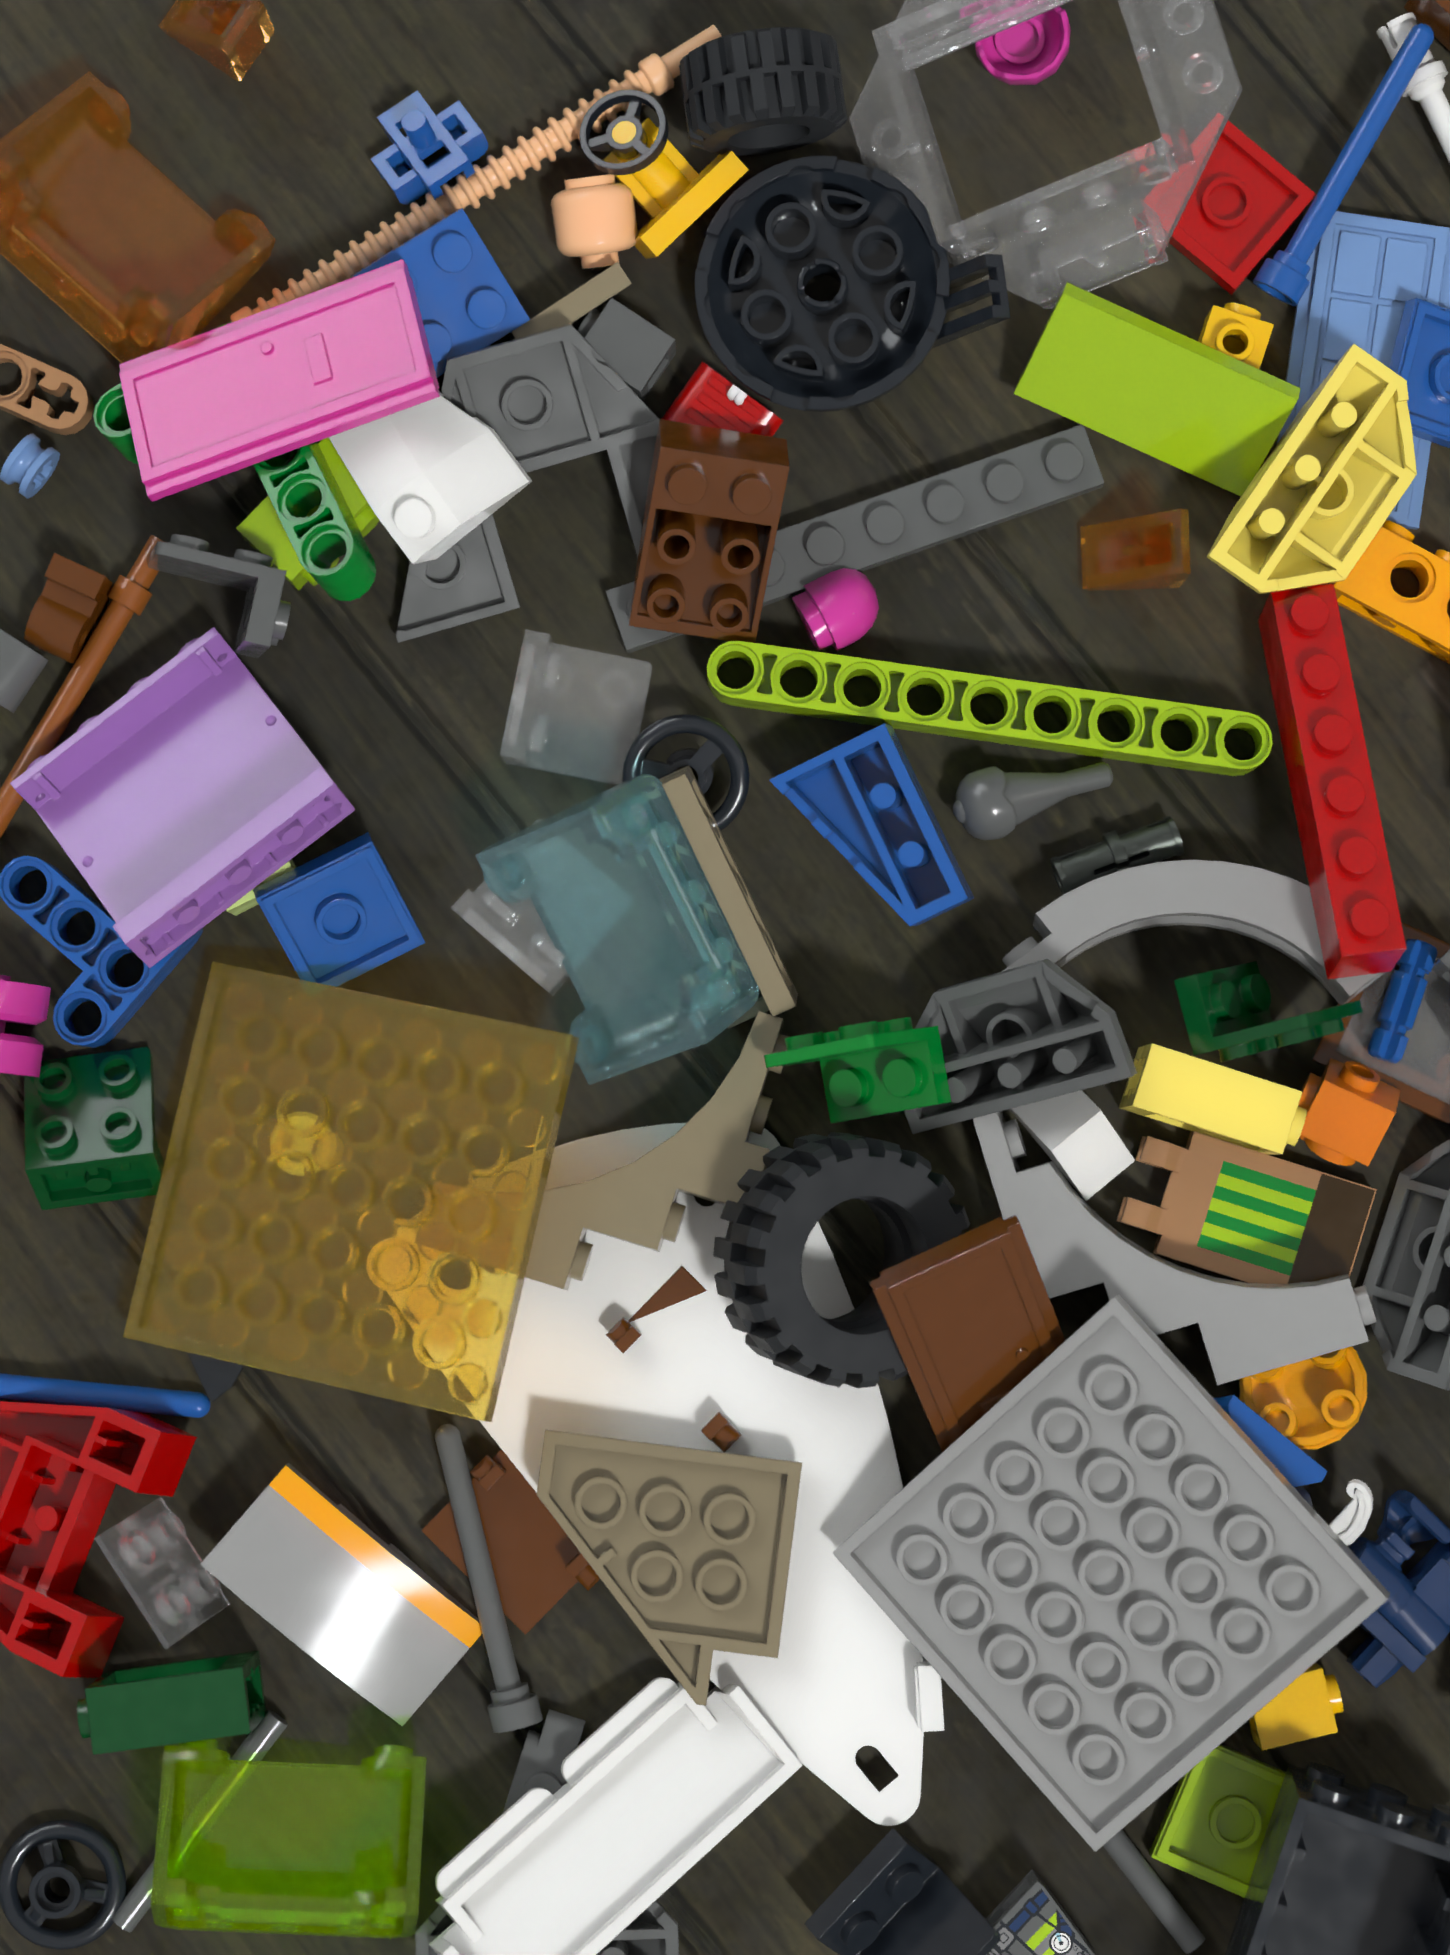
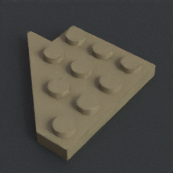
(680, 1540)

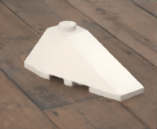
(430, 474)

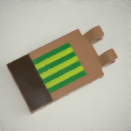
(1250, 1213)

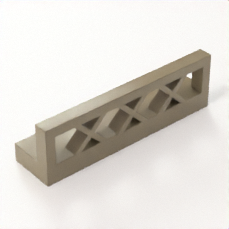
(732, 895)

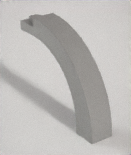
(1192, 894)

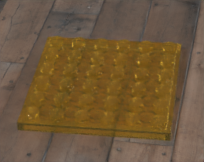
(352, 1190)

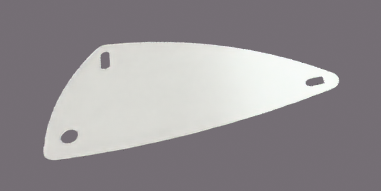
(840, 1660)

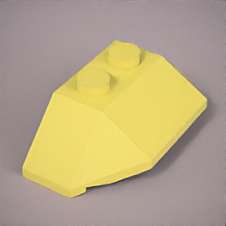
(1324, 482)

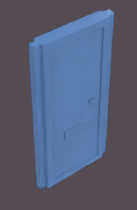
(1357, 297)

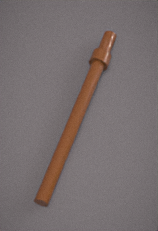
(128, 597)

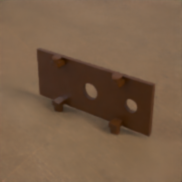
(526, 1545)

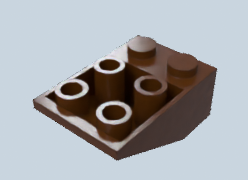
(708, 531)

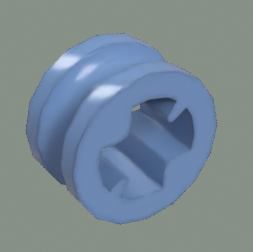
(29, 465)

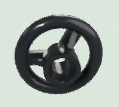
(700, 759)
(42, 1898)

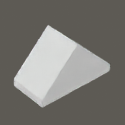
(1077, 1140)

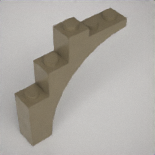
(640, 1198)

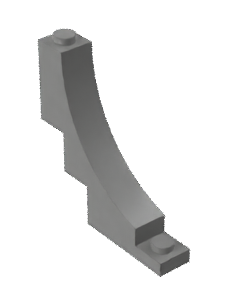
(1241, 1323)

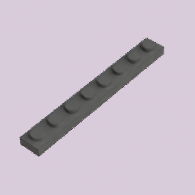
(912, 519)

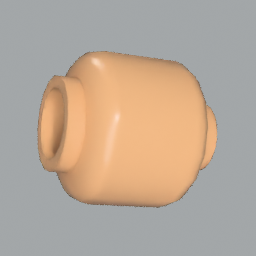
(594, 220)

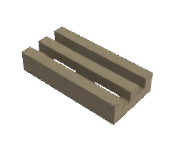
(577, 302)

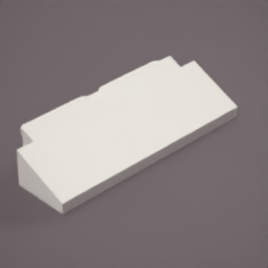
(629, 1822)

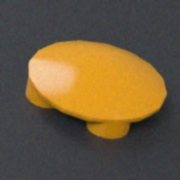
(1310, 1399)

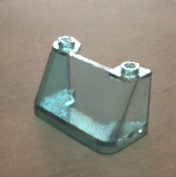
(633, 925)

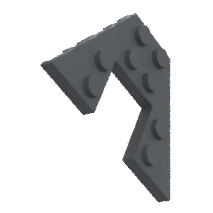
(548, 405)

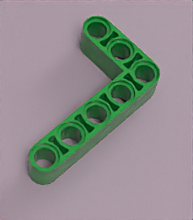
(293, 492)

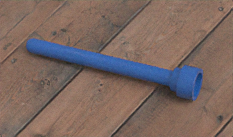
(1286, 273)
(103, 1395)

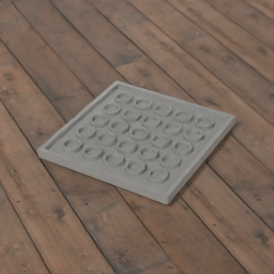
(1110, 1573)

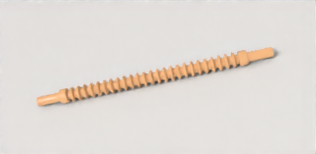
(654, 76)

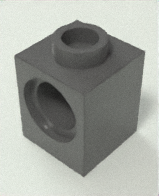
(629, 345)

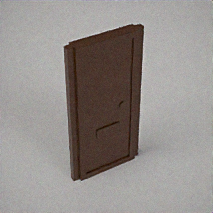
(969, 1322)

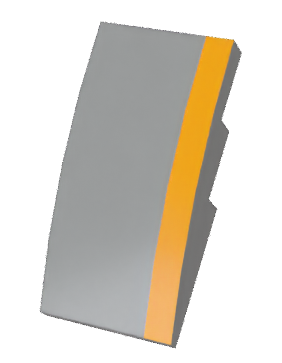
(343, 1595)

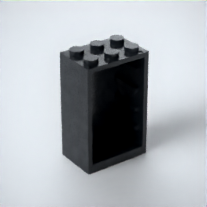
(1347, 1873)

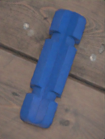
(1402, 1001)

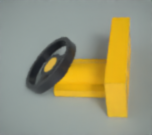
(655, 169)

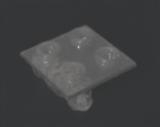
(162, 1571)

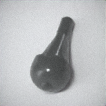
(996, 801)

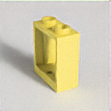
(1213, 1100)

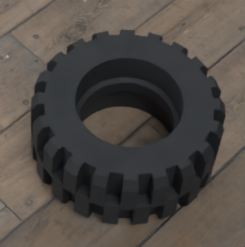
(769, 1239)

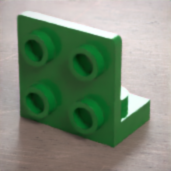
(873, 1067)

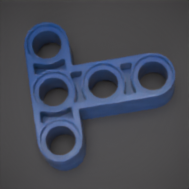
(94, 958)

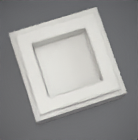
(928, 1697)

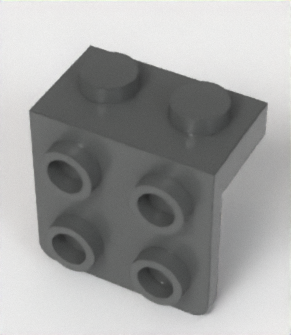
(263, 613)

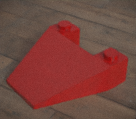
(53, 1495)

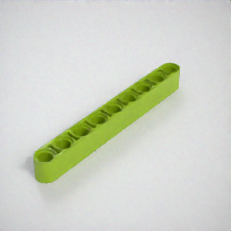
(1017, 696)

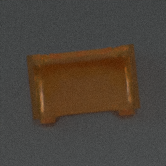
(113, 231)

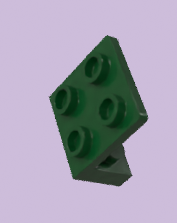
(1232, 1014)
(92, 1129)

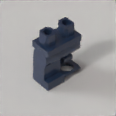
(1418, 1604)

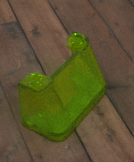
(289, 1844)

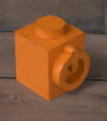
(1347, 1112)

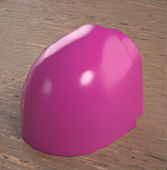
(837, 608)

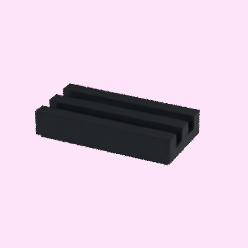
(995, 286)

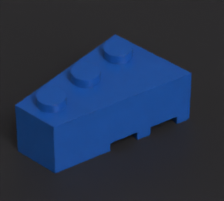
(881, 822)

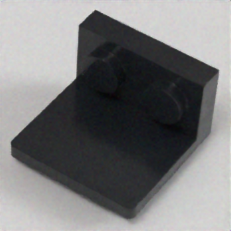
(901, 1906)

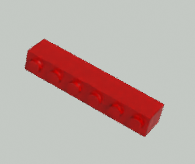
(1331, 782)

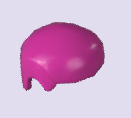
(1027, 50)

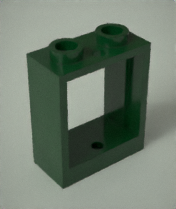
(173, 1703)

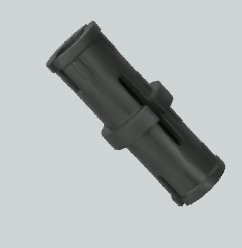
(1118, 852)

